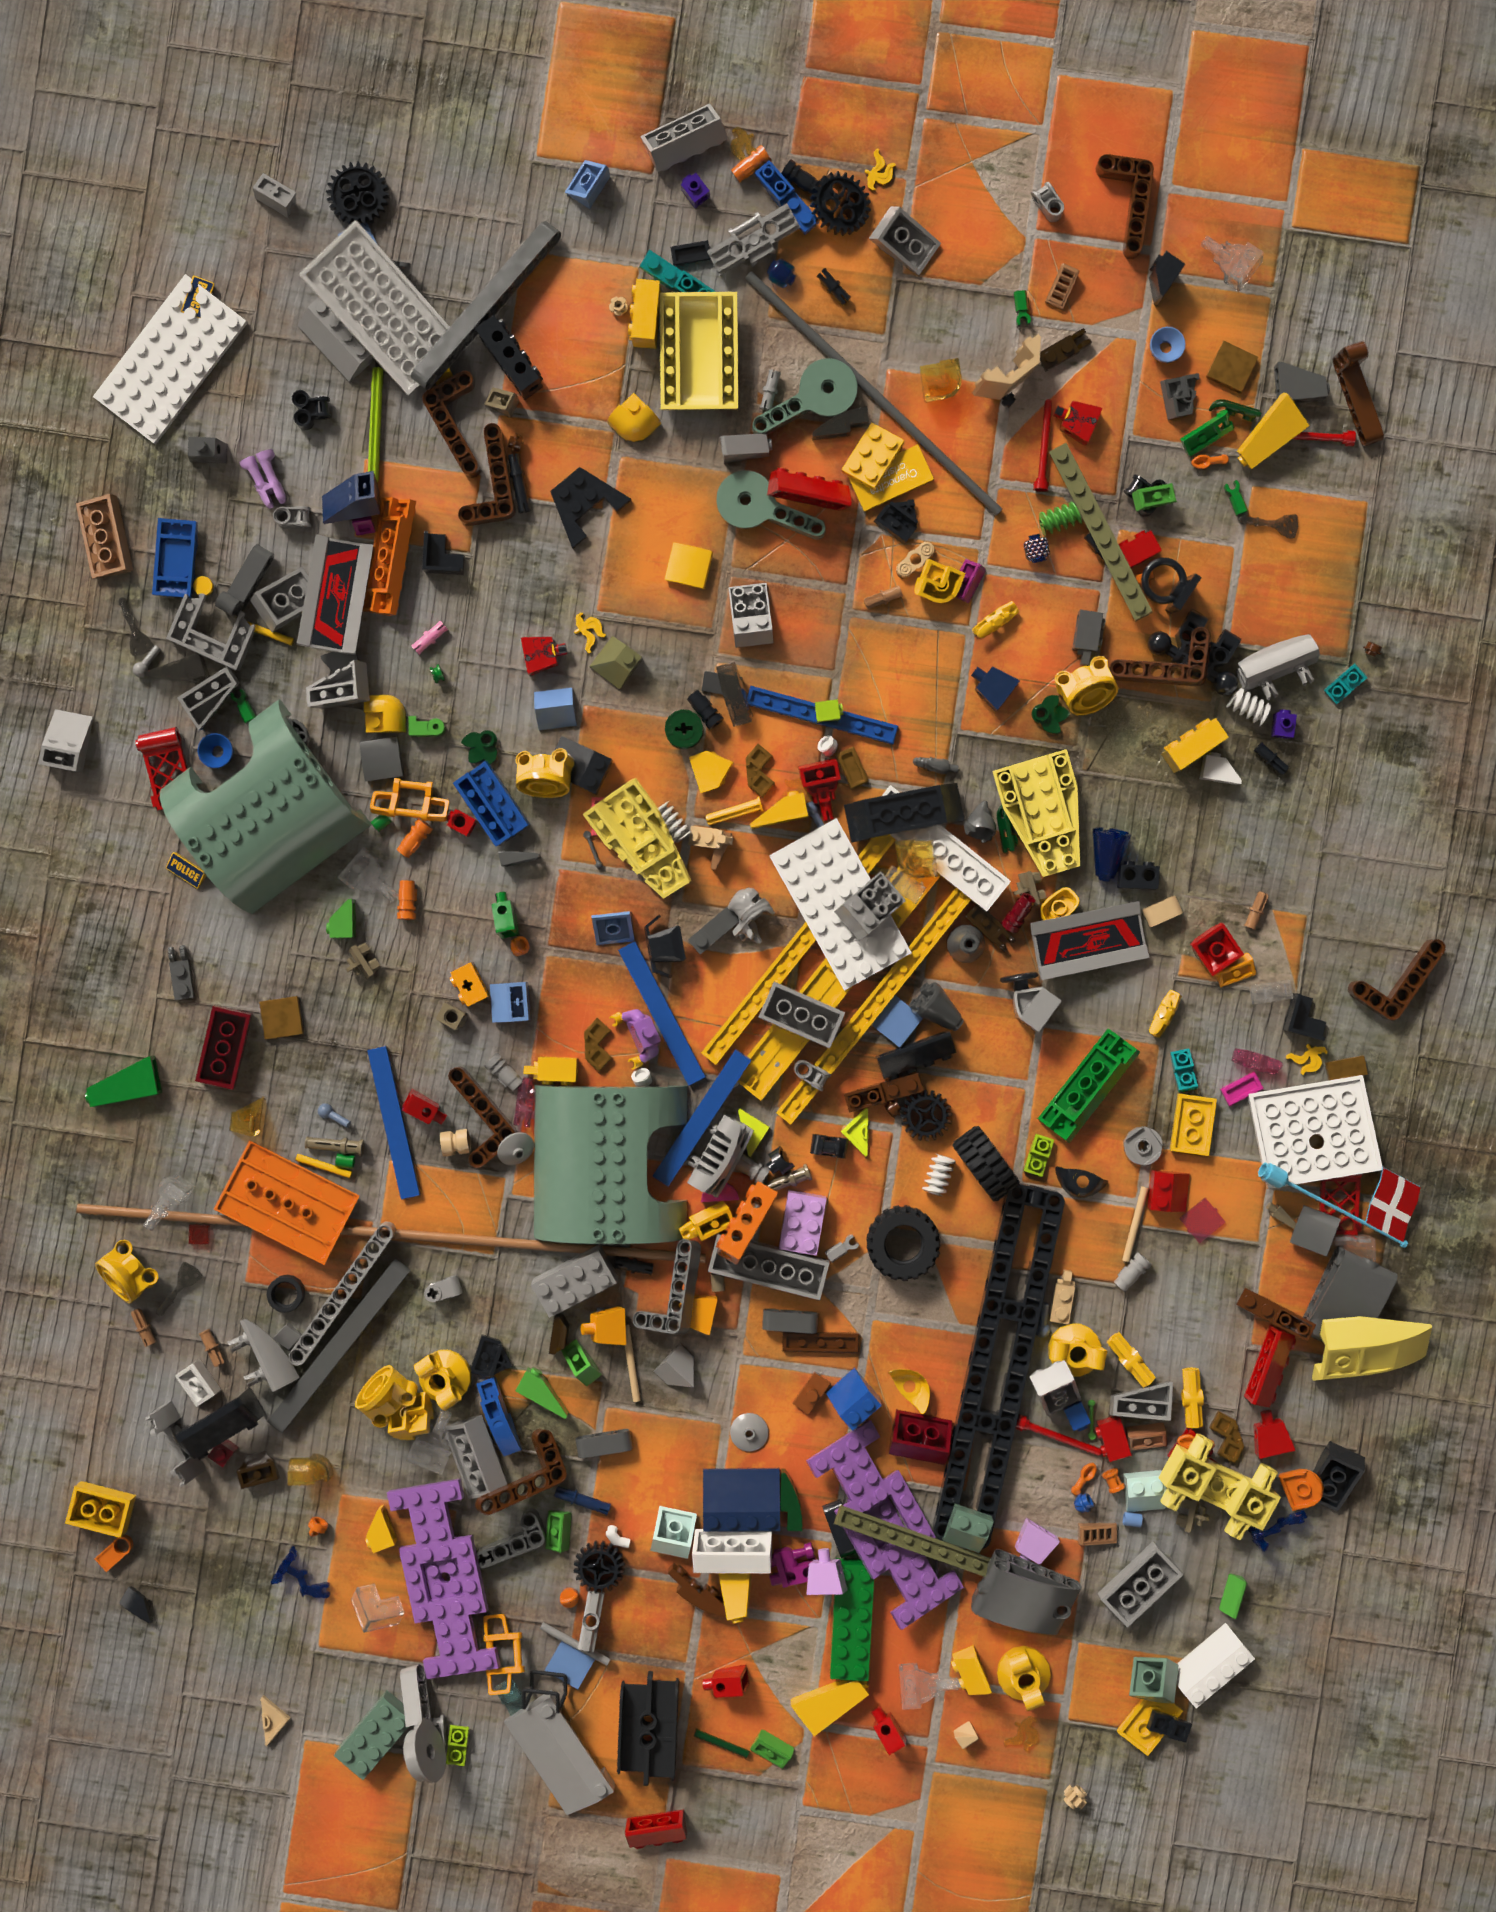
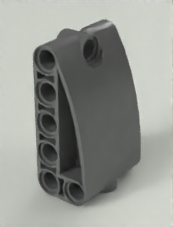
(1349, 1289)
(1024, 1595)

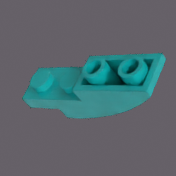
(671, 276)

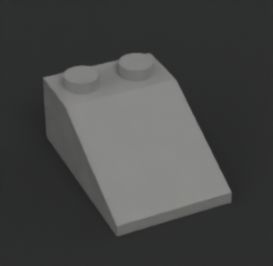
(904, 239)
(282, 599)

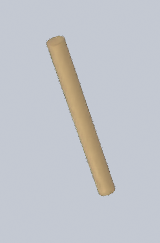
(1135, 1224)
(631, 1366)

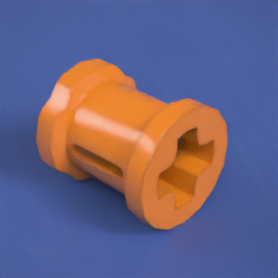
(1113, 1480)

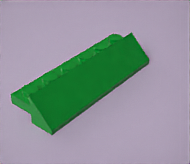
(1088, 1085)

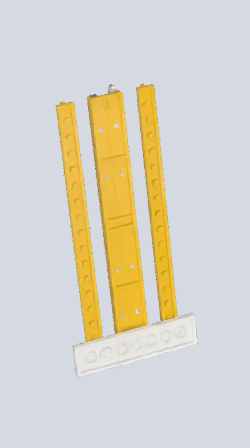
(779, 1047)

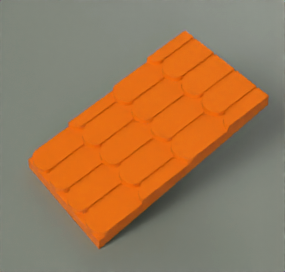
(286, 1202)

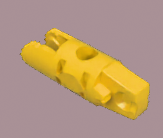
(996, 620)
(1165, 1013)

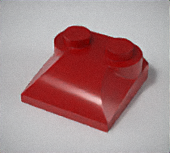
(1216, 948)

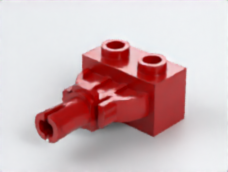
(820, 780)

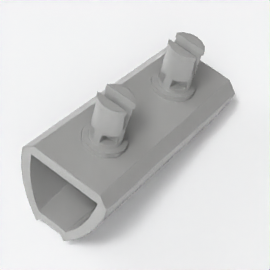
(273, 1362)

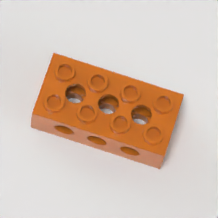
(756, 1194)

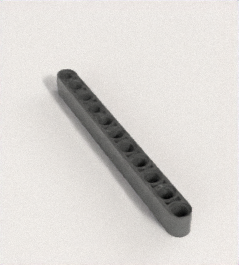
(486, 305)
(338, 1345)

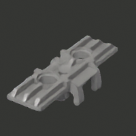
(756, 244)

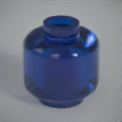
(781, 273)

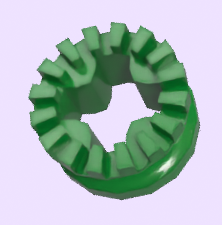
(438, 674)

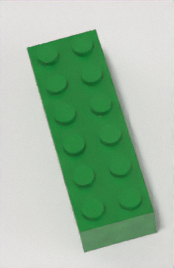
(852, 1624)

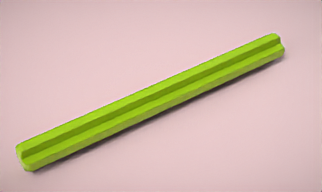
(375, 421)

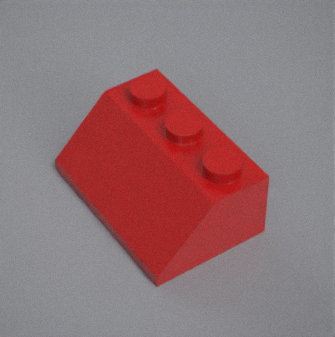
(656, 1829)

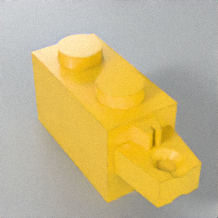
(554, 1069)
(707, 1222)

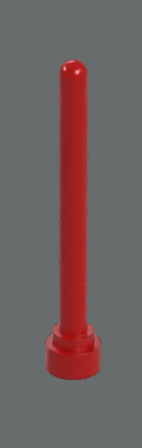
(1347, 438)
(1041, 483)
(1024, 1424)

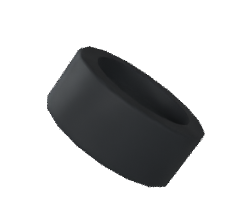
(282, 1307)

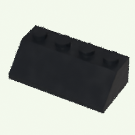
(916, 1054)

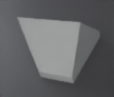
(677, 1368)

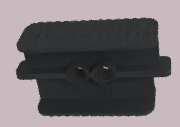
(660, 1702)

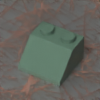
(968, 1528)
(1154, 1679)

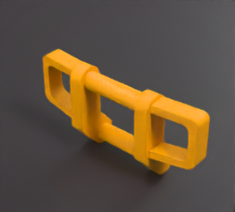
(395, 795)
(489, 1638)

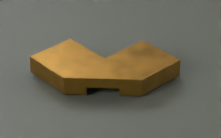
(754, 763)
(593, 1051)
(1232, 1444)

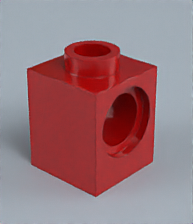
(470, 822)

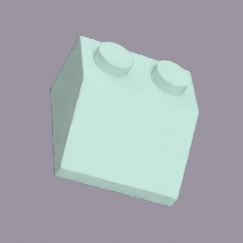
(1143, 1491)
(673, 1532)

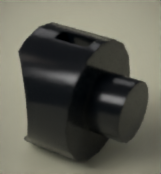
(778, 1163)

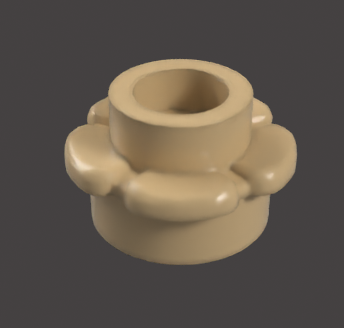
(623, 306)

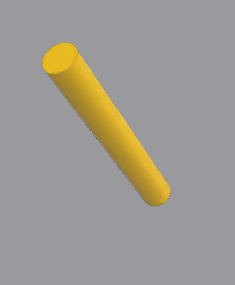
(274, 635)
(324, 1166)

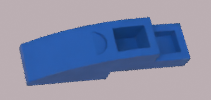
(783, 192)
(497, 1417)

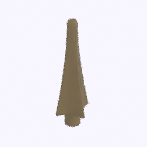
(1279, 1213)

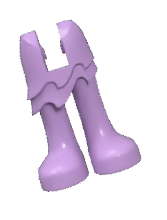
(263, 488)

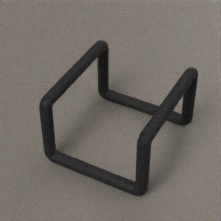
(559, 1704)

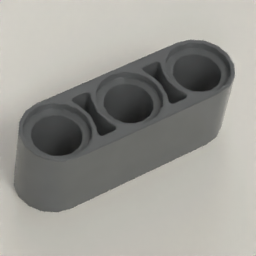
(790, 1321)
(604, 1443)

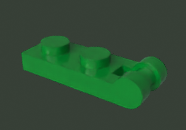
(1207, 433)

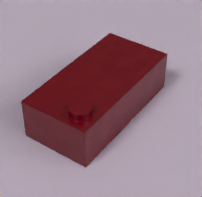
(223, 1047)

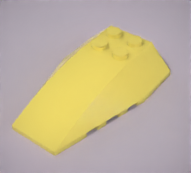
(637, 832)

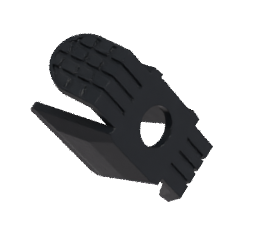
(664, 946)

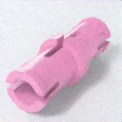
(429, 637)

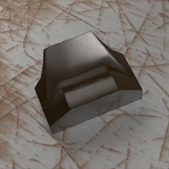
(559, 1333)
(256, 1470)

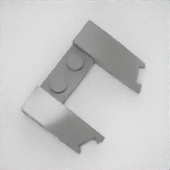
(184, 633)
(163, 1420)

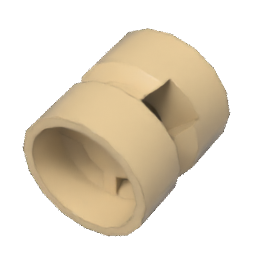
(457, 1142)

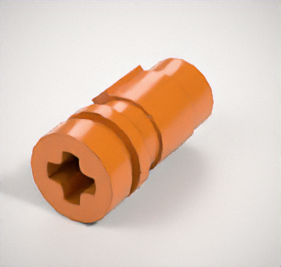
(750, 164)
(414, 838)
(407, 899)

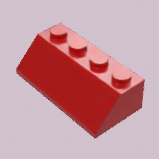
(809, 490)
(1269, 1366)

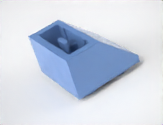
(510, 1002)

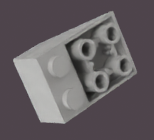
(751, 615)
(66, 741)
(870, 906)

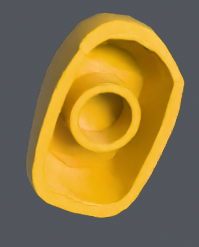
(1060, 904)

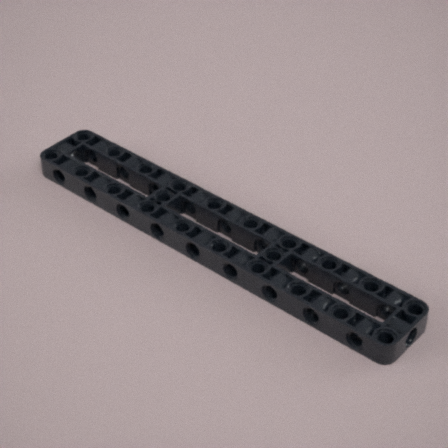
(981, 1355)

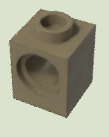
(444, 1012)

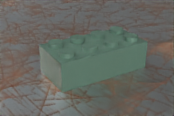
(373, 1736)

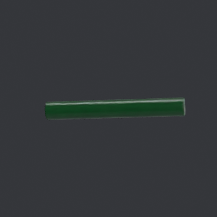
(721, 1743)

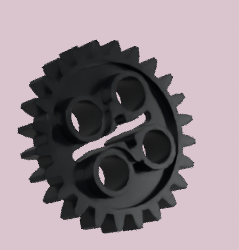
(355, 176)
(825, 195)

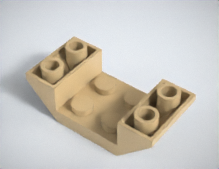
(996, 385)

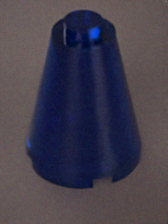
(1109, 851)

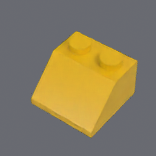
(971, 1672)

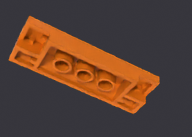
(389, 555)

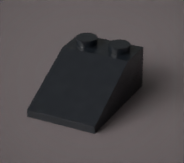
(589, 766)
(1339, 1473)

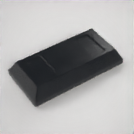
(690, 253)

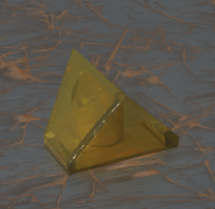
(247, 1119)

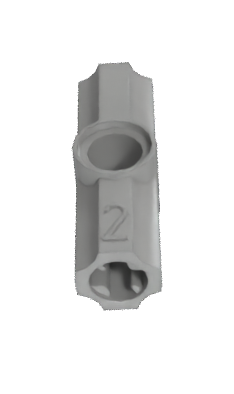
(589, 1634)

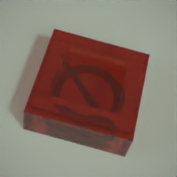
(199, 1234)

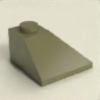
(616, 662)

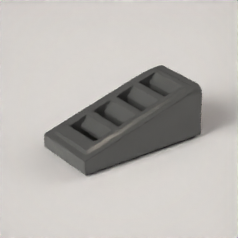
(510, 858)

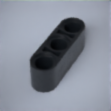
(840, 1537)

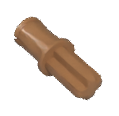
(883, 597)
(1256, 910)
(143, 1328)
(212, 1348)

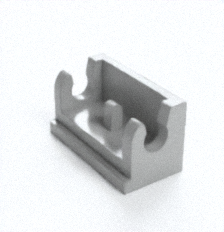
(274, 194)

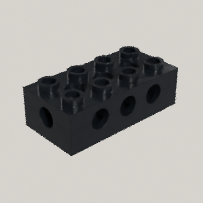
(490, 334)

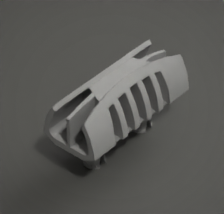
(1278, 661)
(720, 1156)

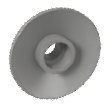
(515, 1148)
(745, 1423)

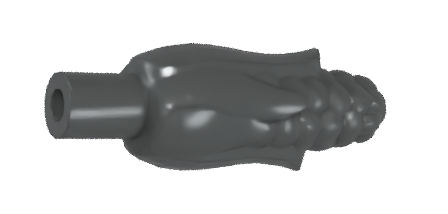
(935, 765)

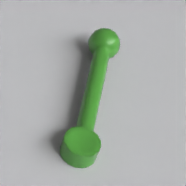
(1091, 1435)

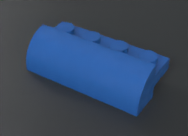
(491, 803)

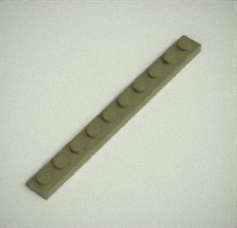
(1101, 532)
(911, 1540)

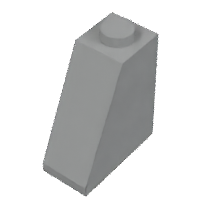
(745, 447)

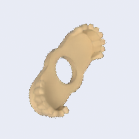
(905, 567)

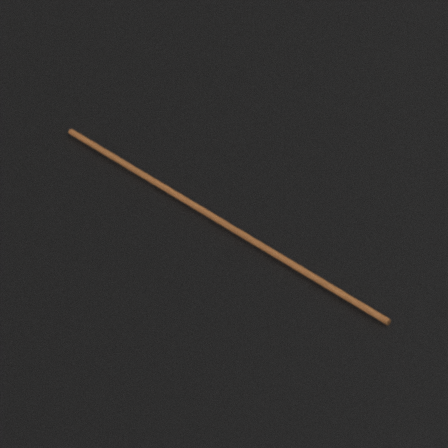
(400, 1234)

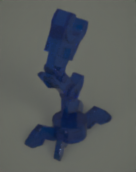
(1258, 1537)
(314, 1590)

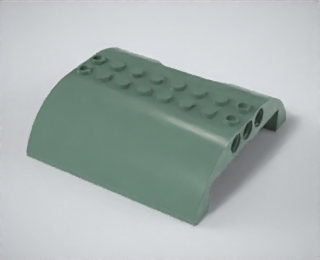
(267, 819)
(595, 1164)

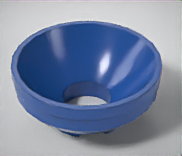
(206, 747)

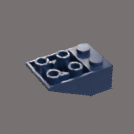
(352, 499)

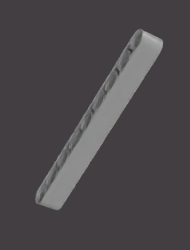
(335, 1299)

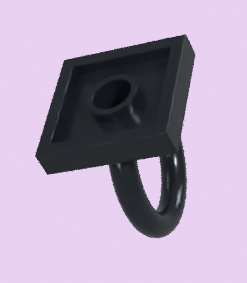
(1181, 590)

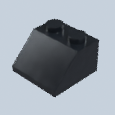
(1164, 273)

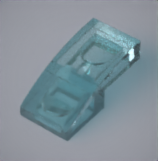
(513, 1699)

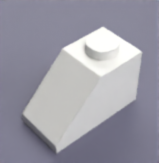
(1218, 769)

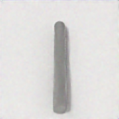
(572, 1642)

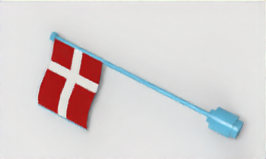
(1388, 1209)

